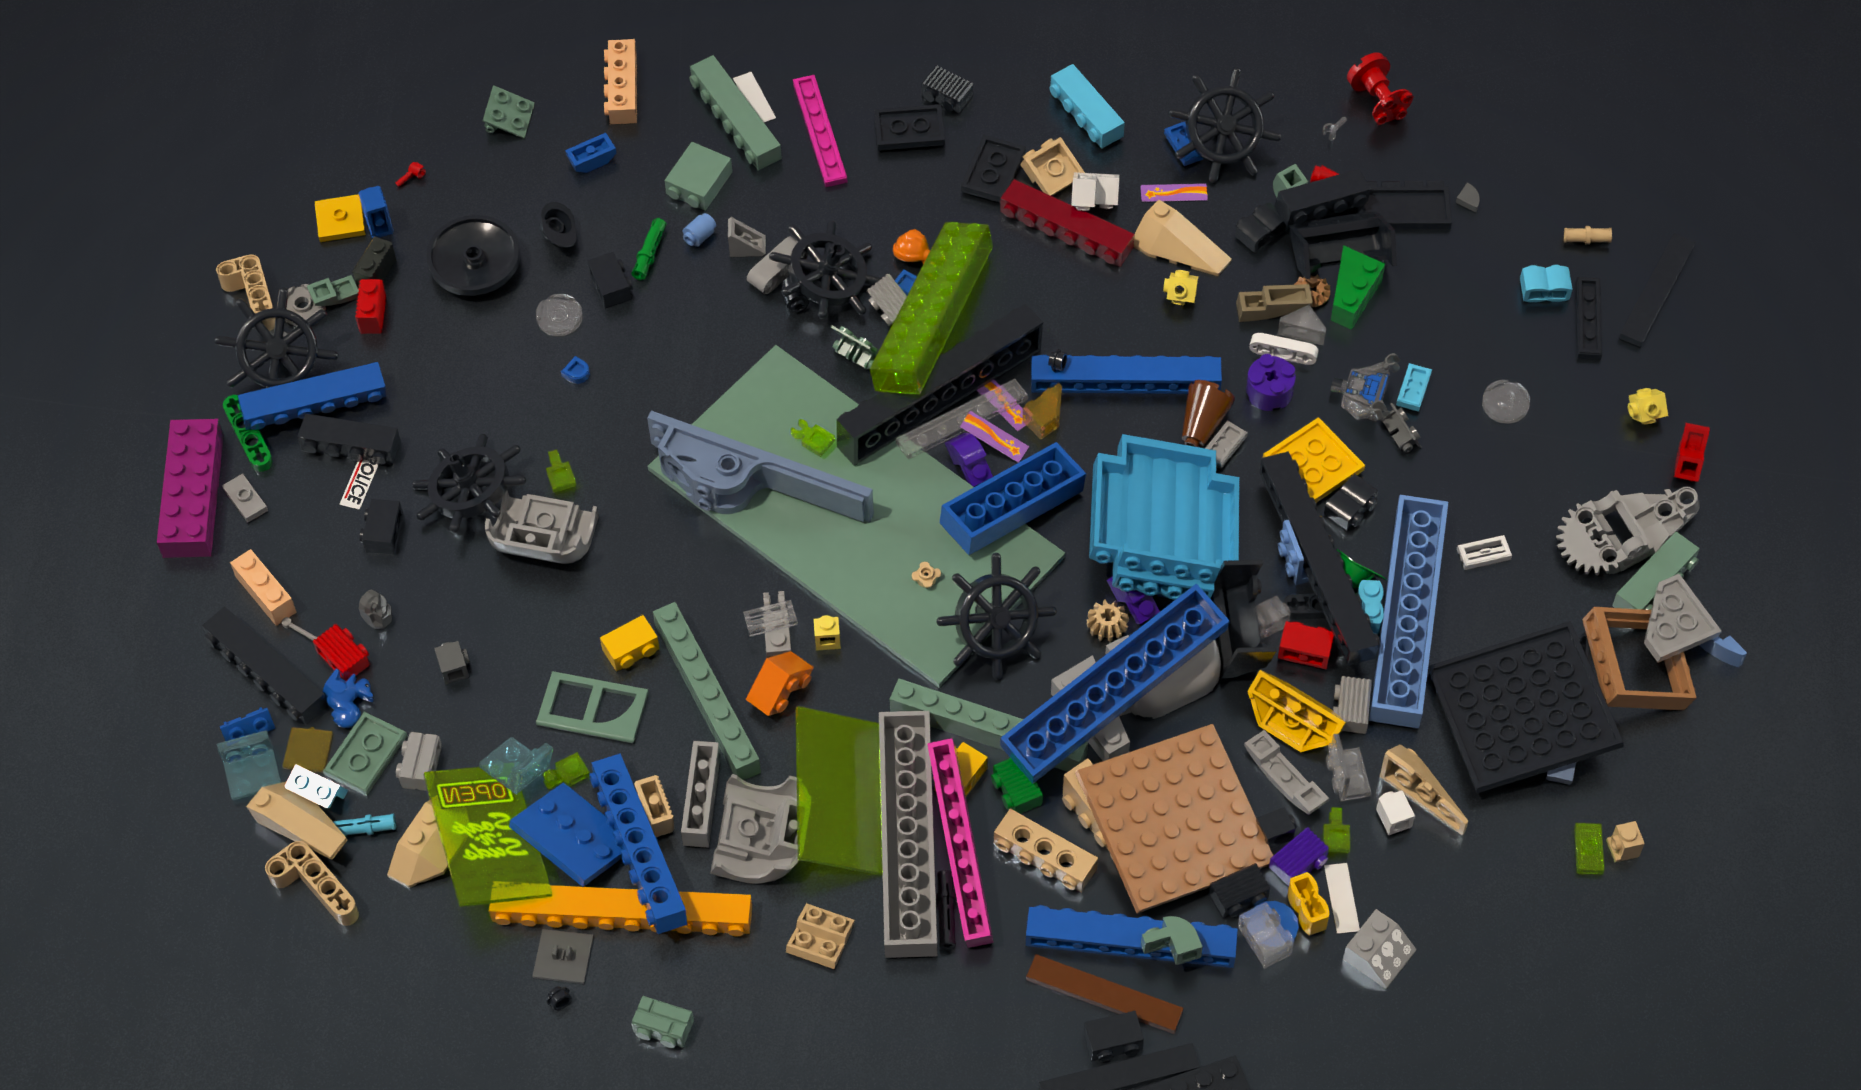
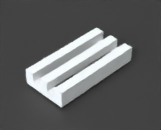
(1484, 556)

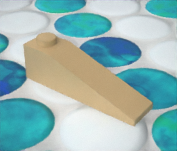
(296, 819)

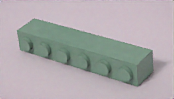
(735, 113)

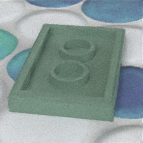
(365, 753)

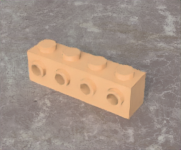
(621, 81)

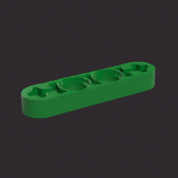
(244, 435)

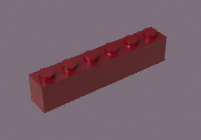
(1067, 223)

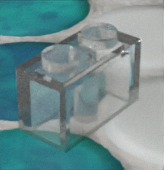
(1265, 934)

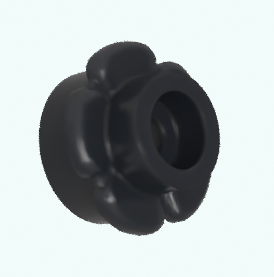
(1057, 360)
(559, 998)

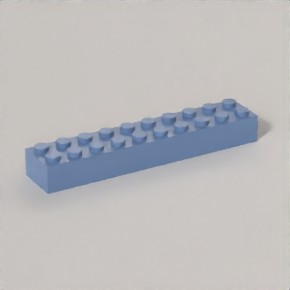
(1409, 612)

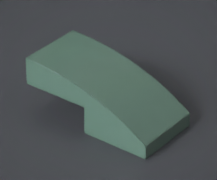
(332, 293)

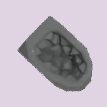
(375, 610)

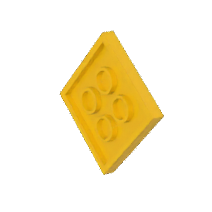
(1320, 457)

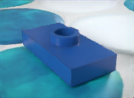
(1178, 138)

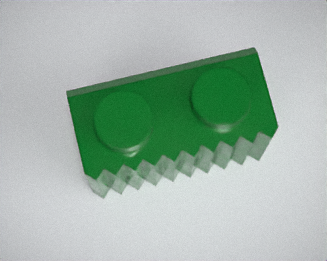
(1017, 789)

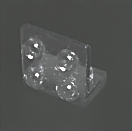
(1348, 771)

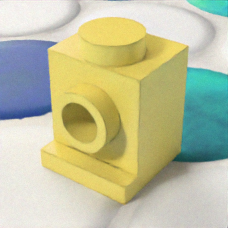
(824, 628)

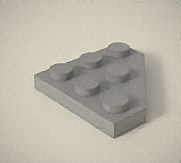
(1677, 620)

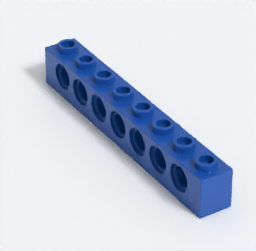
(638, 844)

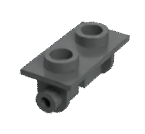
(1406, 436)

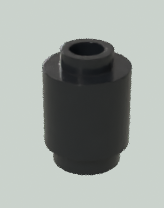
(795, 301)

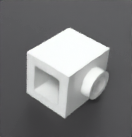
(1395, 812)

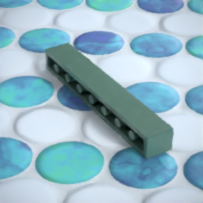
(706, 692)
(965, 718)

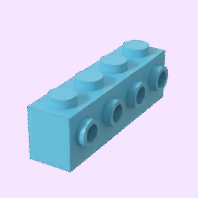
(1087, 106)

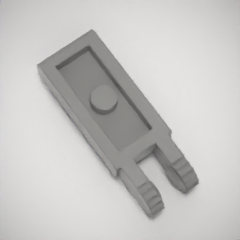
(778, 640)

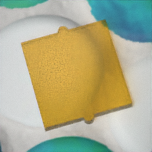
(307, 749)

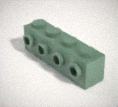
(1670, 559)

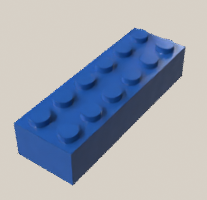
(1012, 498)

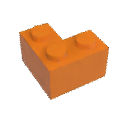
(777, 680)

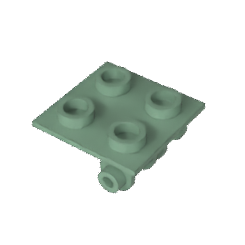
(507, 112)
(853, 347)

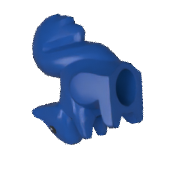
(341, 695)

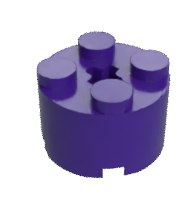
(1270, 382)

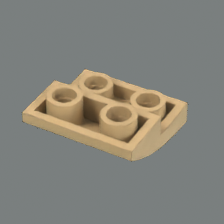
(820, 936)

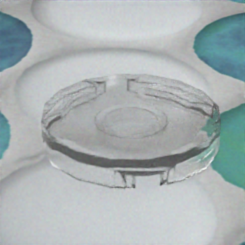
(559, 315)
(1506, 401)

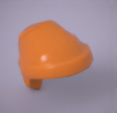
(911, 247)

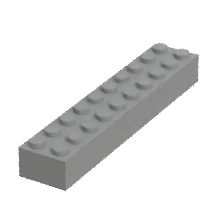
(907, 835)

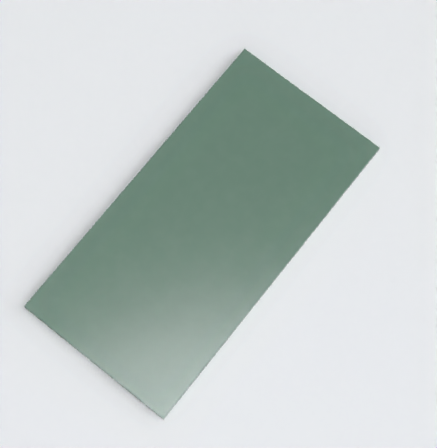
(851, 563)

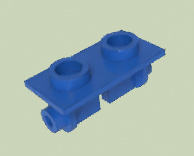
(252, 723)

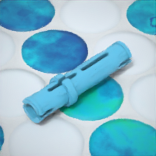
(367, 825)

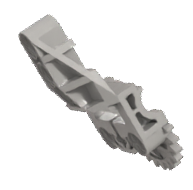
(1642, 518)

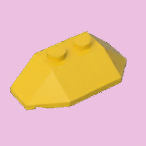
(1292, 714)

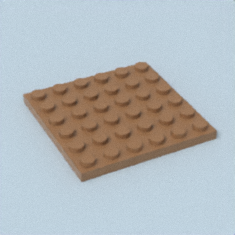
(1174, 817)

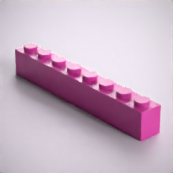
(960, 843)

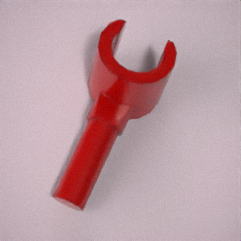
(414, 169)

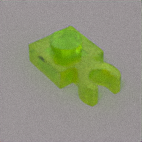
(814, 439)

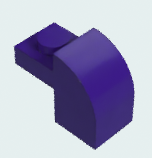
(969, 454)
(1140, 605)

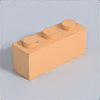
(263, 587)

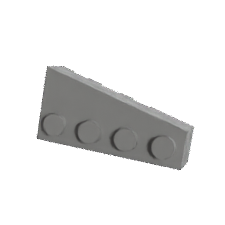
(1112, 739)

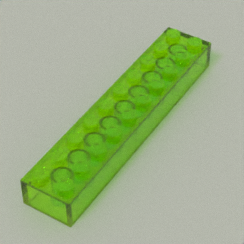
(931, 308)

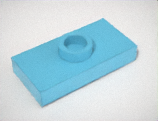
(1414, 387)

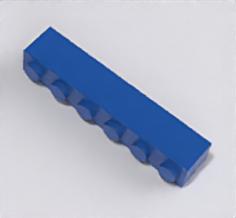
(312, 396)

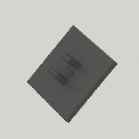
(563, 956)

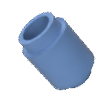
(699, 230)

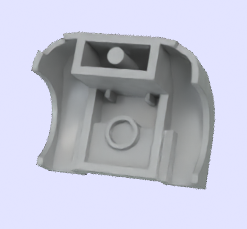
(542, 529)
(1183, 686)
(757, 832)

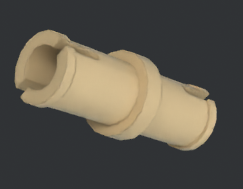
(1587, 235)

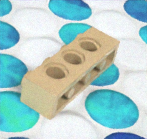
(1039, 838)

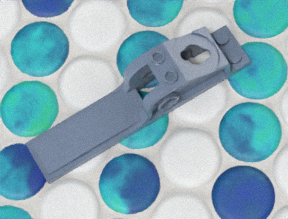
(728, 473)

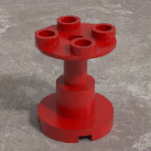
(1371, 76)

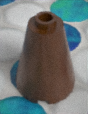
(1204, 411)

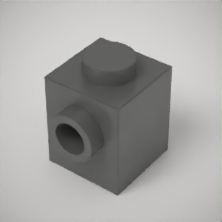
(452, 661)

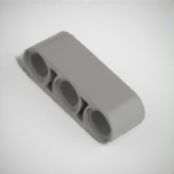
(769, 274)

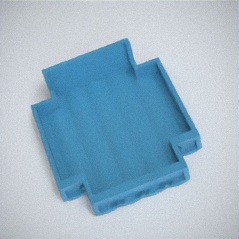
(1163, 516)

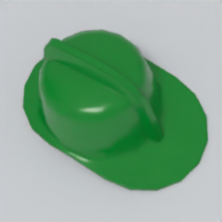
(1356, 571)

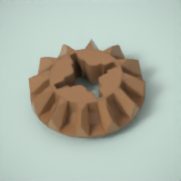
(1322, 291)

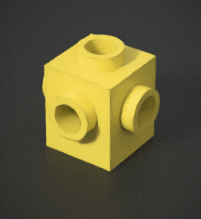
(1187, 281)
(1647, 405)

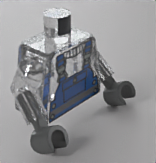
(1366, 389)

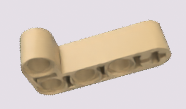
(248, 274)
(319, 884)

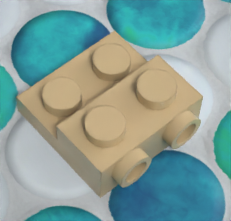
(1051, 166)

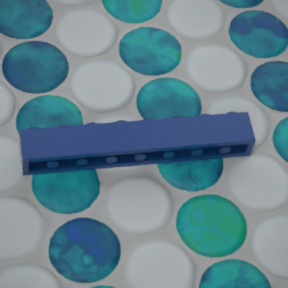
(1125, 374)
(1120, 935)

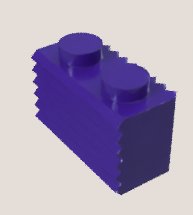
(1299, 856)

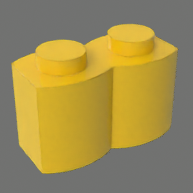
(1305, 900)

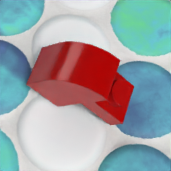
(1691, 452)

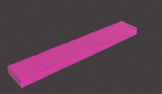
(820, 131)

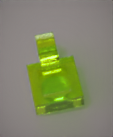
(559, 473)
(568, 770)
(1335, 834)

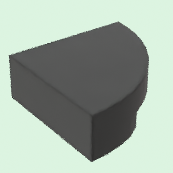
(1469, 198)

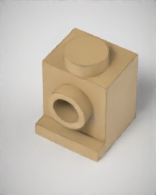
(1625, 842)

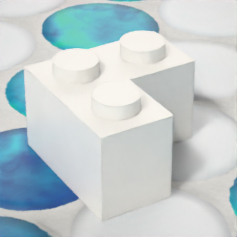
(1094, 189)

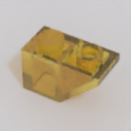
(1044, 413)

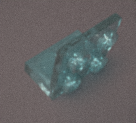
(249, 764)
(516, 764)

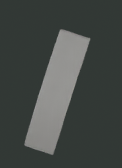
(1283, 774)

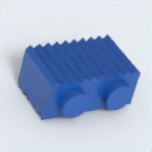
(376, 212)

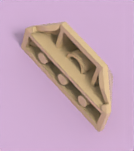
(419, 851)

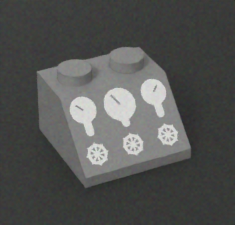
(1379, 949)

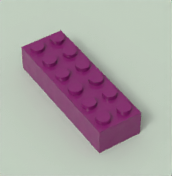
(190, 488)

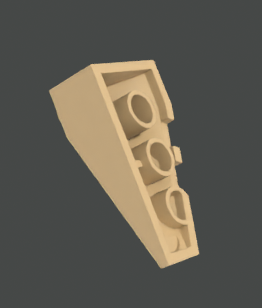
(1173, 237)
(1409, 773)

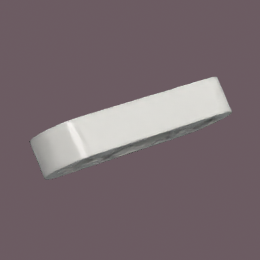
(1296, 350)

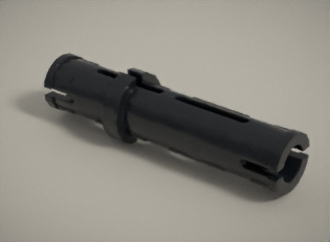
(946, 899)

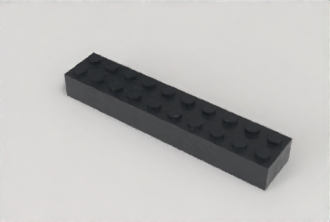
(953, 377)

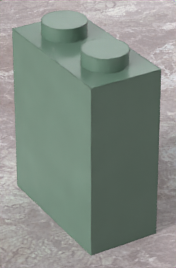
(698, 176)

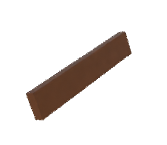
(1104, 993)

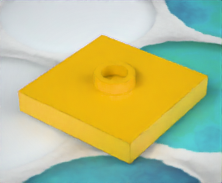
(339, 218)

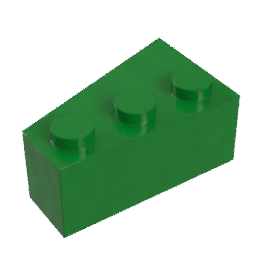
(1356, 284)

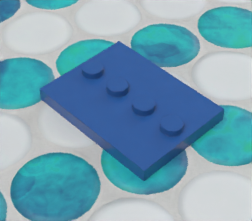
(569, 834)

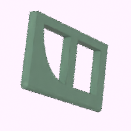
(620, 729)

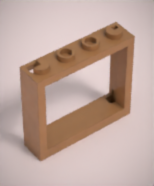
(1608, 671)

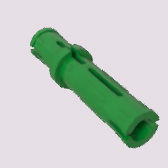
(645, 256)

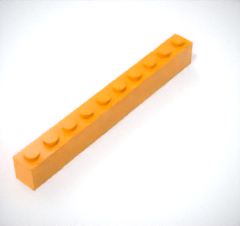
(621, 909)

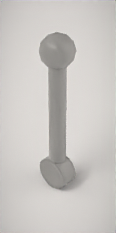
(287, 623)

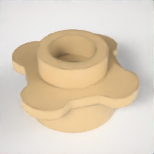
(926, 581)

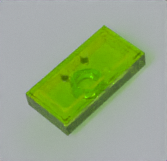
(1589, 848)

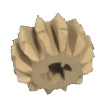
(1107, 620)

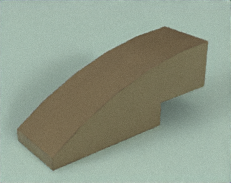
(1272, 301)

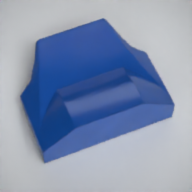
(591, 153)

